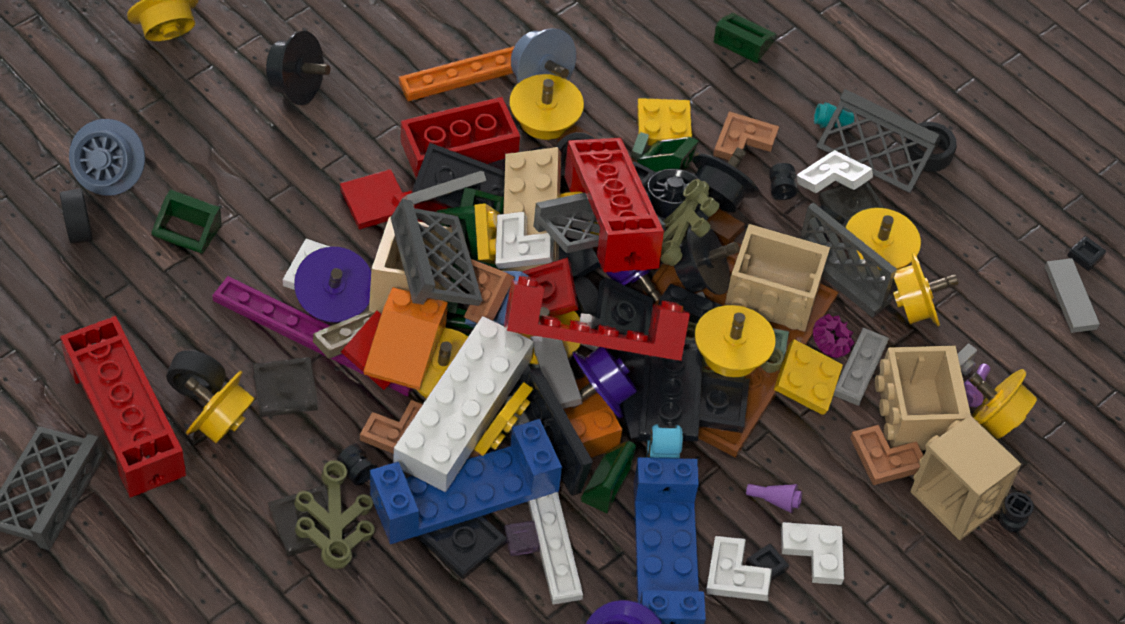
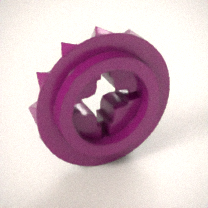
(825, 339)

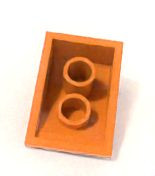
(406, 339)
(594, 423)

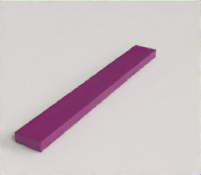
(279, 318)

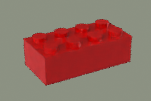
(473, 130)

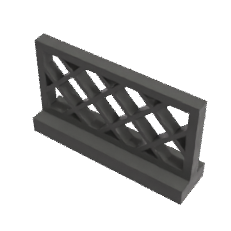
(889, 120)
(569, 212)
(415, 255)
(846, 274)
(68, 489)

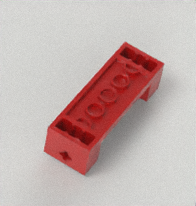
(627, 221)
(664, 338)
(124, 406)

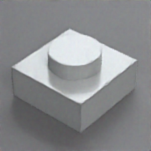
(966, 359)

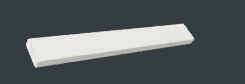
(554, 543)

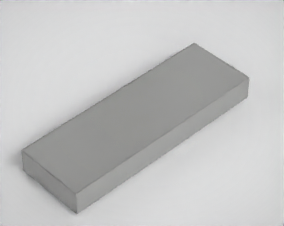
(446, 188)
(1071, 295)
(860, 366)
(557, 370)

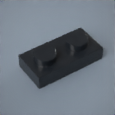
(691, 302)

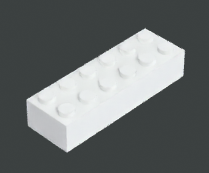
(463, 404)

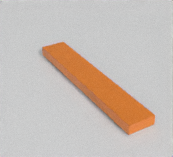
(456, 74)

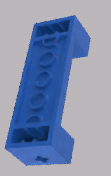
(481, 487)
(667, 539)

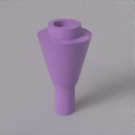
(974, 396)
(783, 496)

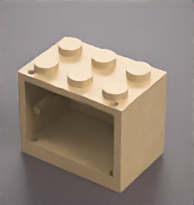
(389, 270)
(777, 276)
(920, 393)
(964, 476)

